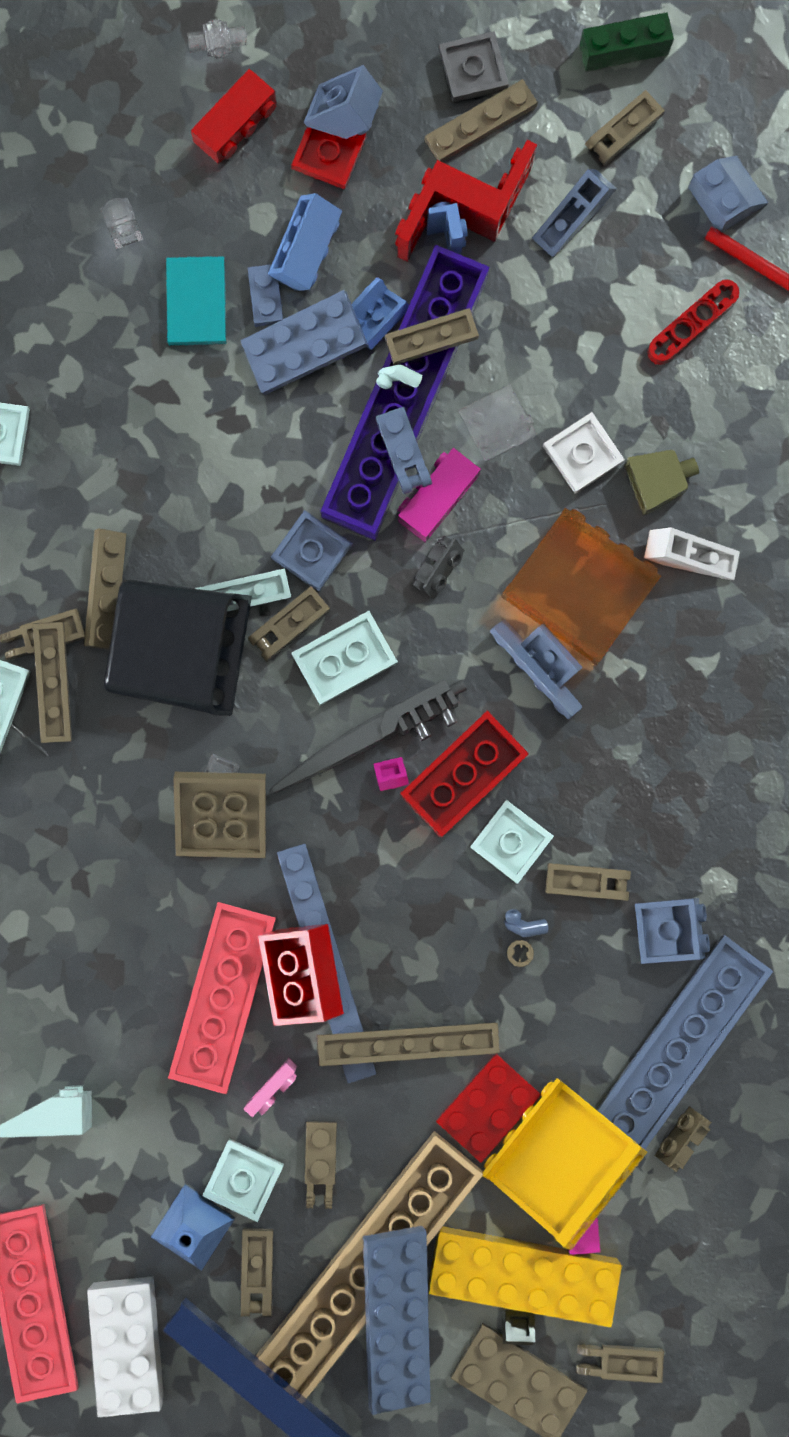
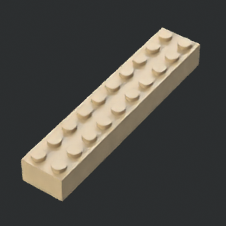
(335, 1303)

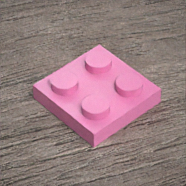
(264, 1097)

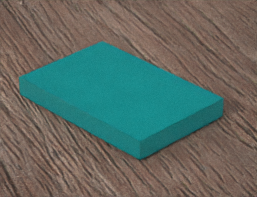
(196, 300)

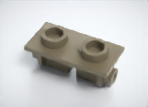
(674, 1149)

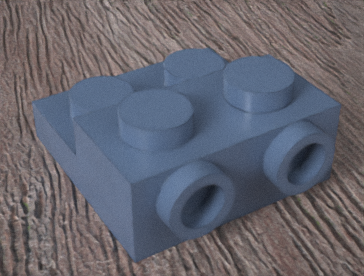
(671, 930)

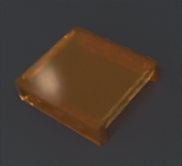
(581, 585)

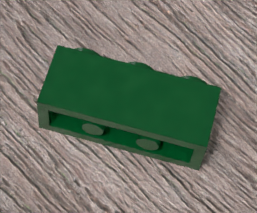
(626, 41)

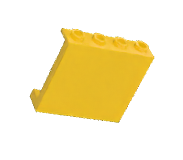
(563, 1163)

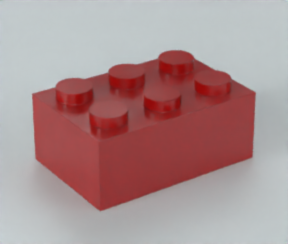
(301, 975)

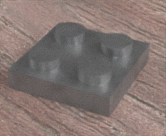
(473, 66)

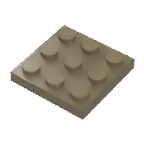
(220, 814)

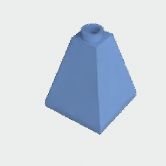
(193, 1227)

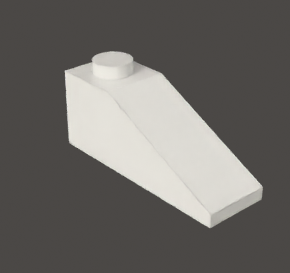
(691, 553)

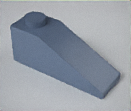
(574, 211)

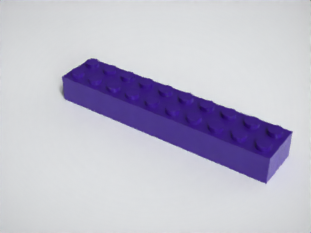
(366, 475)

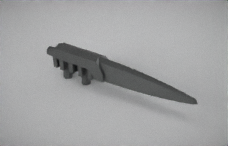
(404, 716)

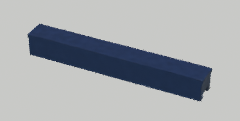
(248, 1375)

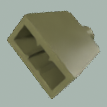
(659, 478)

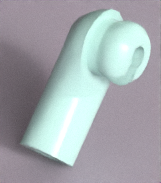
(398, 373)

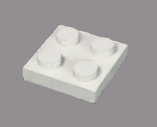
(583, 452)

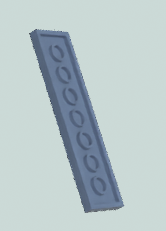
(684, 1041)

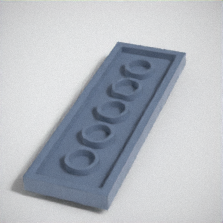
(397, 1319)

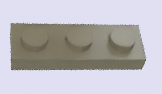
(431, 336)

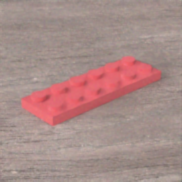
(221, 999)
(33, 1308)

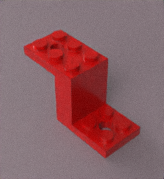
(478, 202)

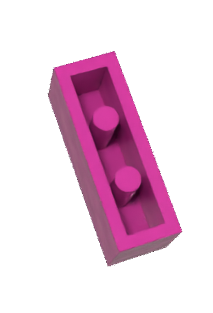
(434, 502)

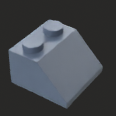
(345, 104)
(726, 192)

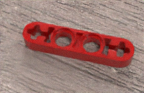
(693, 322)

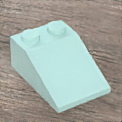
(59, 1115)

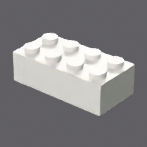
(125, 1346)

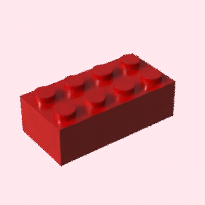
(464, 774)

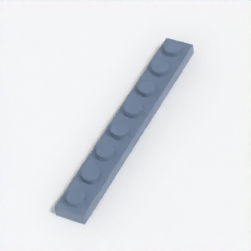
(311, 911)

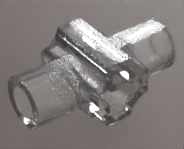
(217, 39)

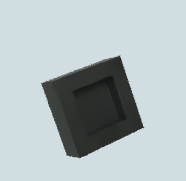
(518, 1327)

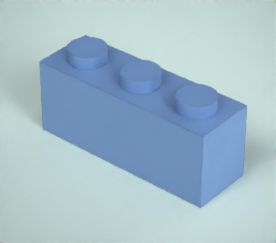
(305, 242)

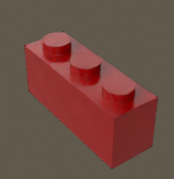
(234, 116)

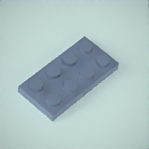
(304, 342)

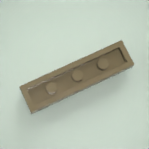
(481, 121)
(104, 586)
(52, 682)

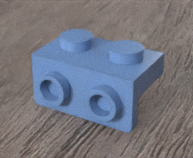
(446, 219)
(378, 311)

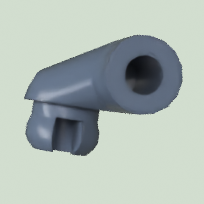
(522, 928)

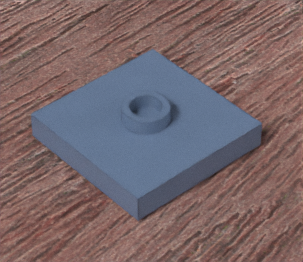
(311, 551)

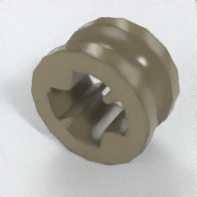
(510, 952)

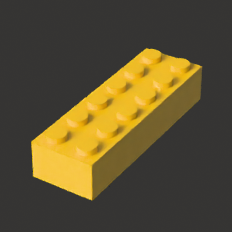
(524, 1276)

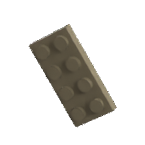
(518, 1383)

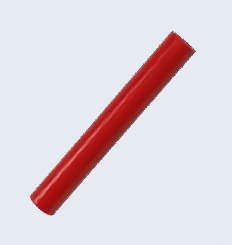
(748, 257)

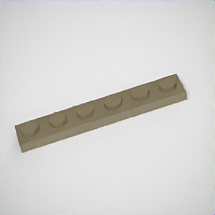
(407, 1044)

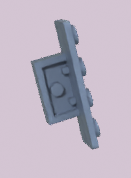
(544, 661)

